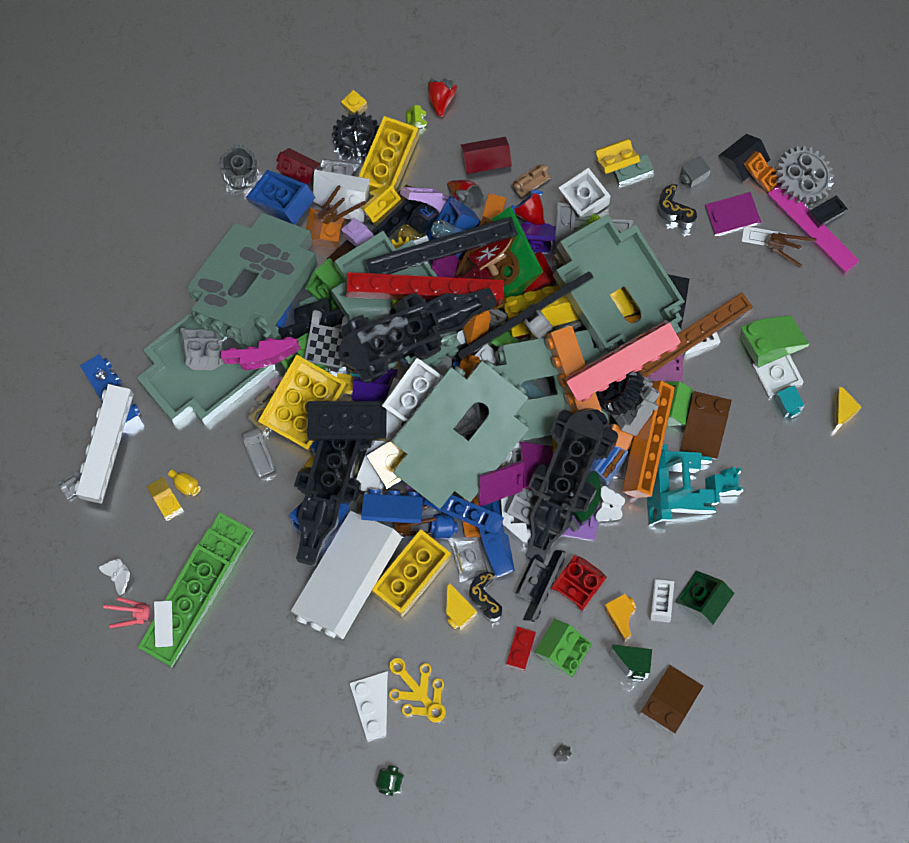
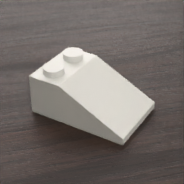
(352, 189)

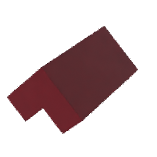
(486, 155)

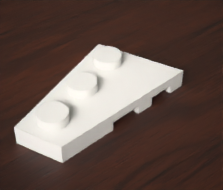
(371, 702)

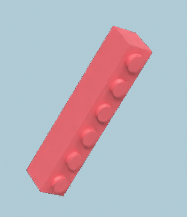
(623, 360)

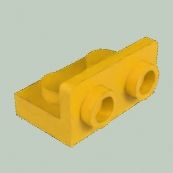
(616, 156)

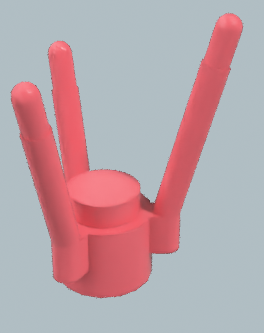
(140, 612)

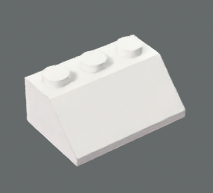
(412, 389)

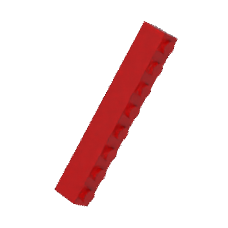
(399, 286)

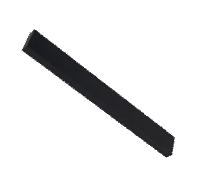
(442, 247)
(530, 312)

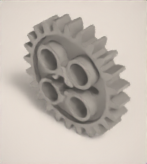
(804, 175)

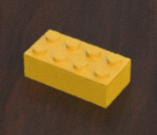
(389, 153)
(557, 314)
(411, 573)

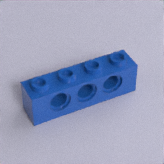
(93, 369)
(470, 514)

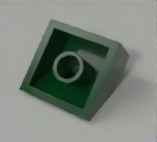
(705, 597)
(633, 661)

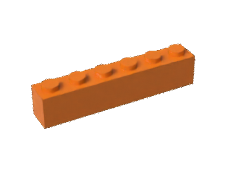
(568, 360)
(647, 446)

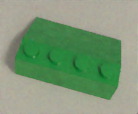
(529, 266)

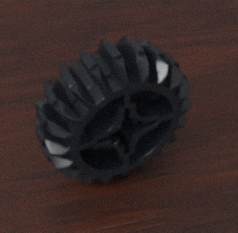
(342, 133)
(623, 394)

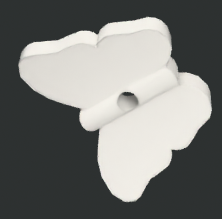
(610, 498)
(118, 572)

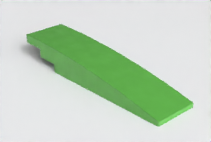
(199, 584)

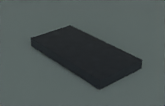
(346, 421)

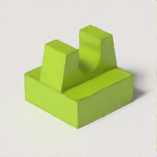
(414, 116)

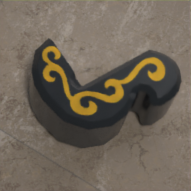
(674, 211)
(482, 599)

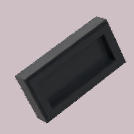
(827, 211)

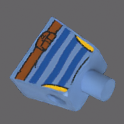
(609, 467)

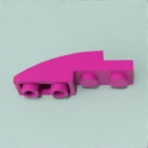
(269, 353)

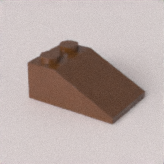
(705, 424)
(671, 700)

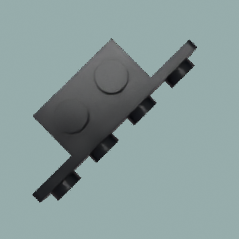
(303, 318)
(537, 582)

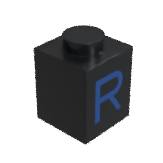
(422, 218)

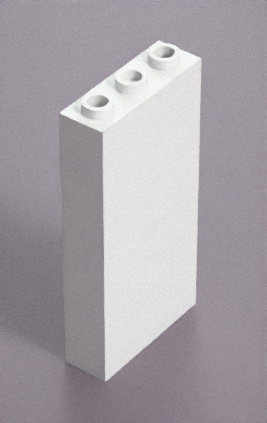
(346, 575)

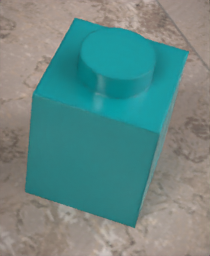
(789, 402)

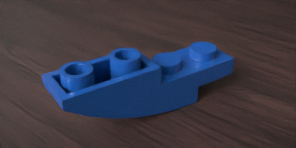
(498, 546)

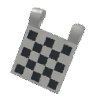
(324, 342)

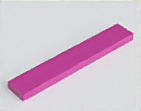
(826, 240)

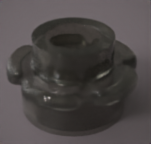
(562, 753)

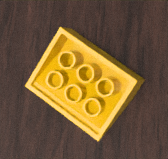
(289, 404)

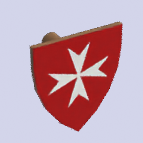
(490, 255)

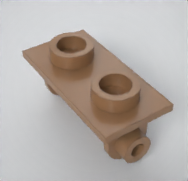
(531, 180)

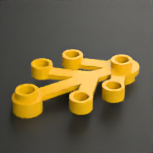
(419, 693)

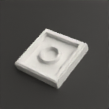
(778, 375)

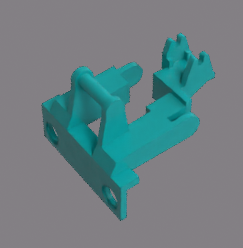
(681, 499)

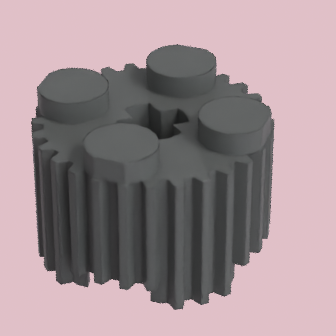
(239, 176)

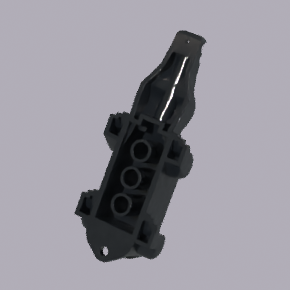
(414, 329)
(565, 483)
(326, 488)

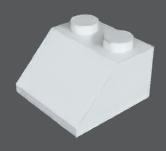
(585, 194)

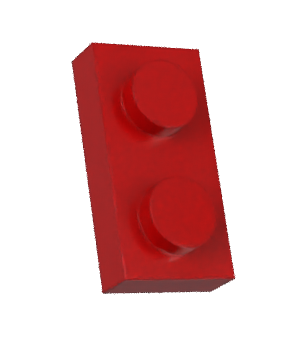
(521, 648)

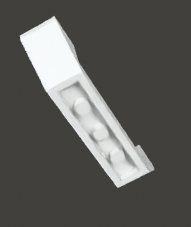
(516, 530)

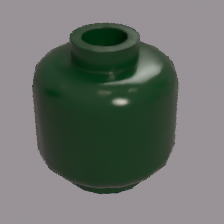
(390, 780)

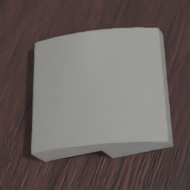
(521, 505)

